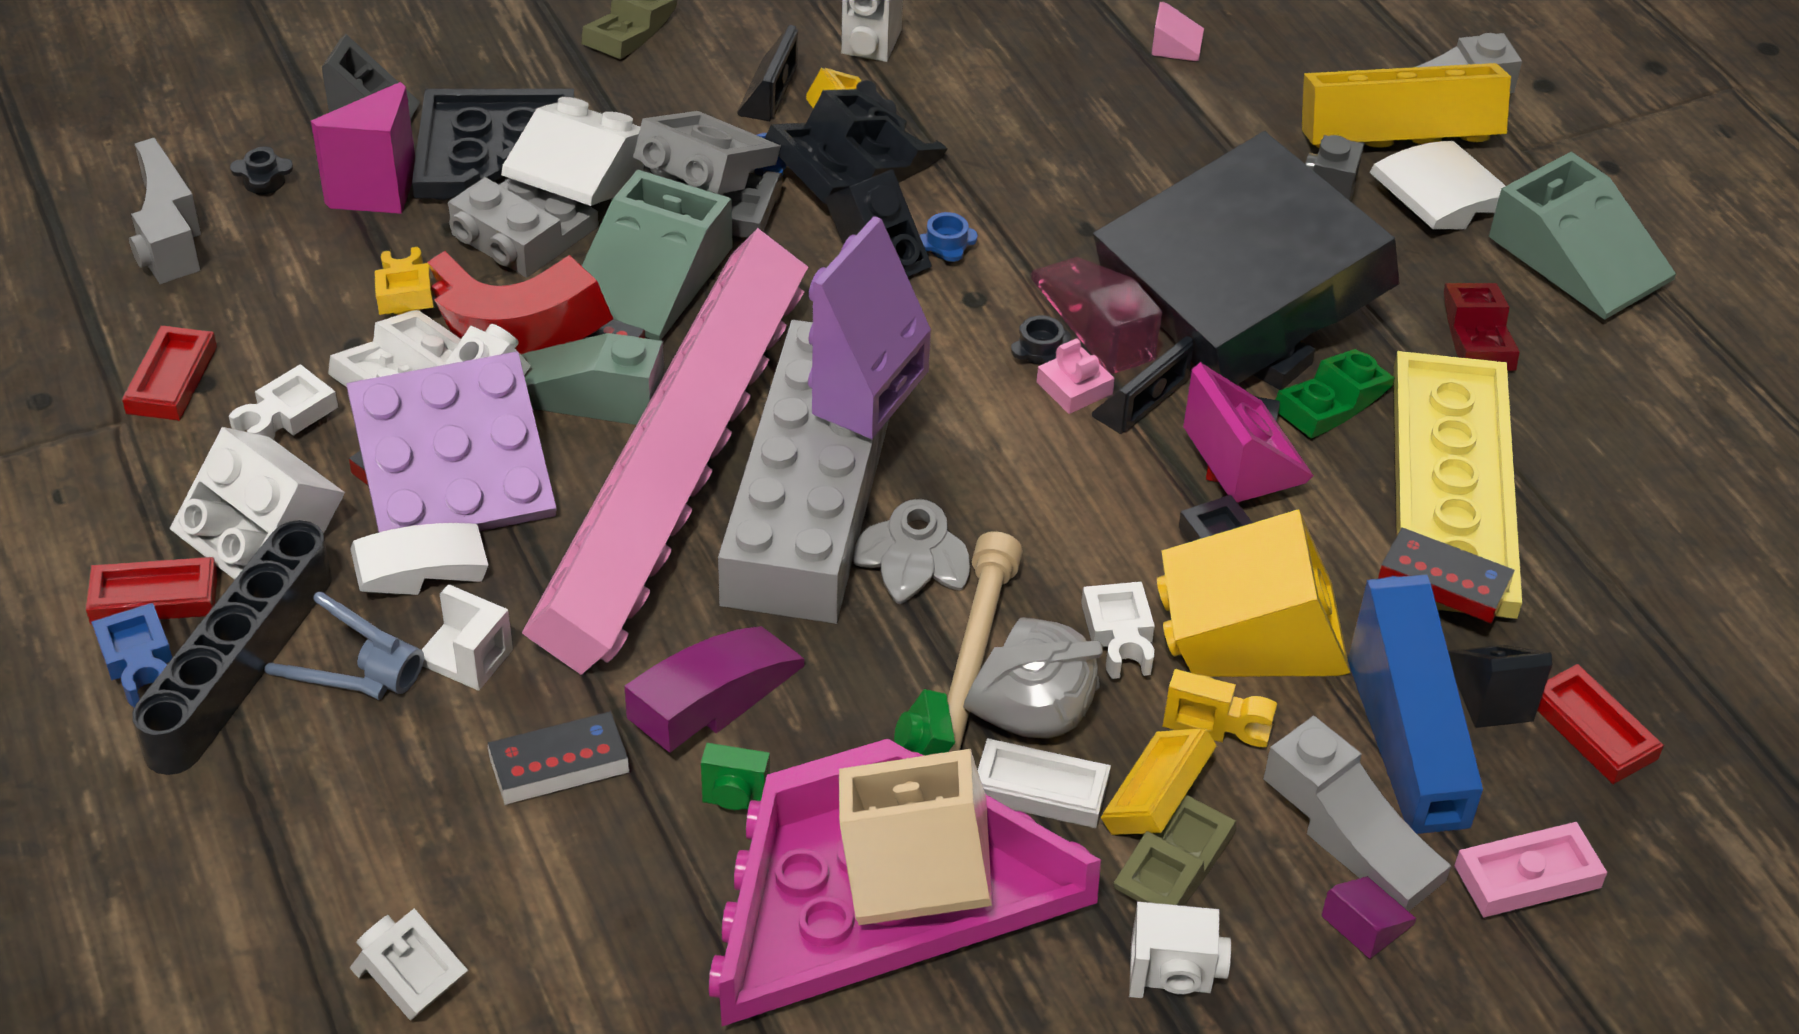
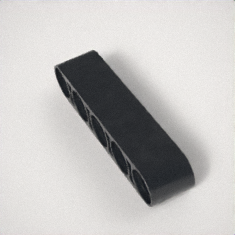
(231, 648)

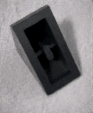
(1501, 682)

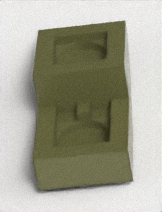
(627, 26)
(1175, 862)

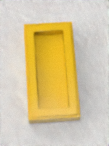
(1158, 781)

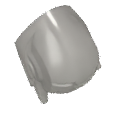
(1037, 680)

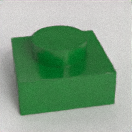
(926, 725)
(733, 775)

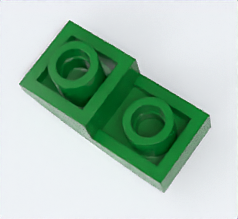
(1336, 393)

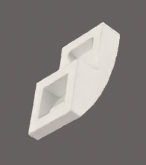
(404, 556)

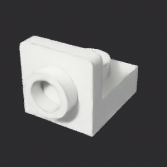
(408, 962)

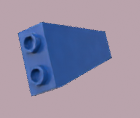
(1415, 704)

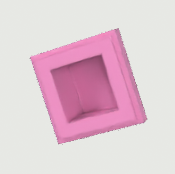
(1176, 35)

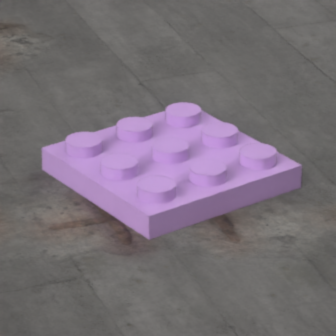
(452, 445)

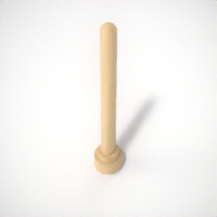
(995, 562)

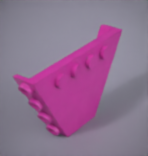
(795, 905)

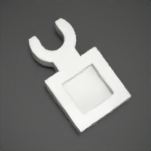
(286, 403)
(1122, 621)

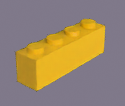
(1407, 104)

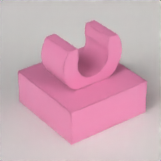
(1075, 377)

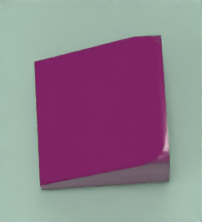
(1366, 915)

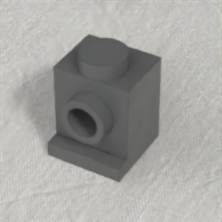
(1337, 163)

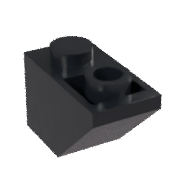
(883, 199)

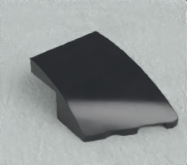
(850, 142)

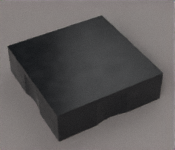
(1250, 256)

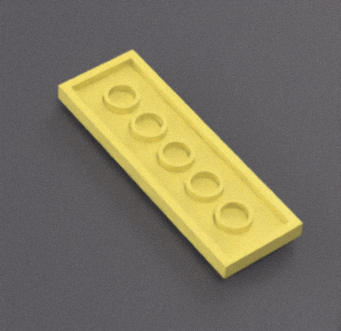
(1457, 459)

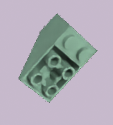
(1580, 235)
(658, 249)

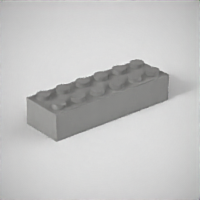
(797, 501)

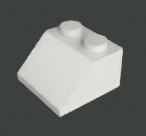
(575, 151)

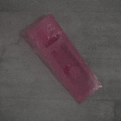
(1104, 311)

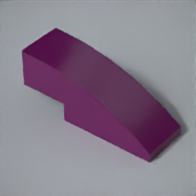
(708, 684)

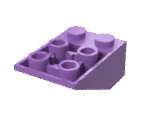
(865, 334)

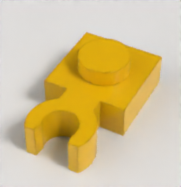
(403, 284)
(1210, 703)

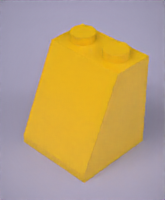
(1253, 603)

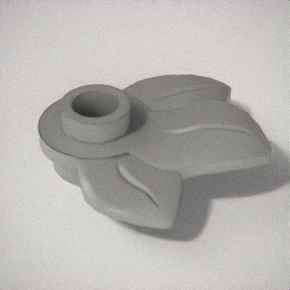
(912, 555)

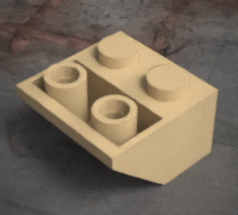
(915, 836)

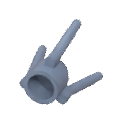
(384, 658)

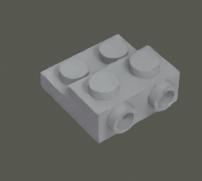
(702, 151)
(519, 223)

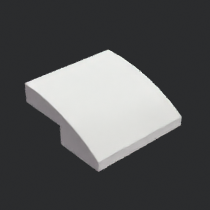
(1440, 183)
(398, 346)

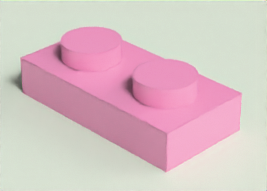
(1530, 869)

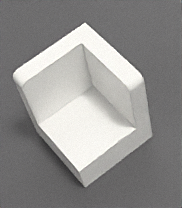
(471, 639)

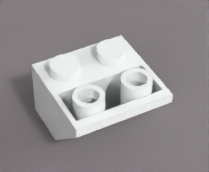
(247, 493)

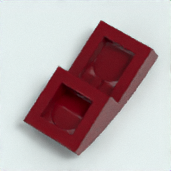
(1479, 323)

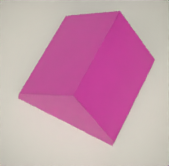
(367, 152)
(1240, 438)

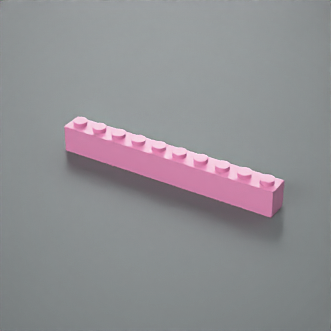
(667, 457)

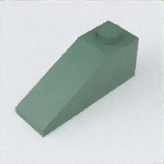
(596, 377)

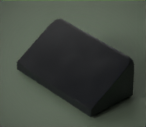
(771, 78)
(1147, 388)

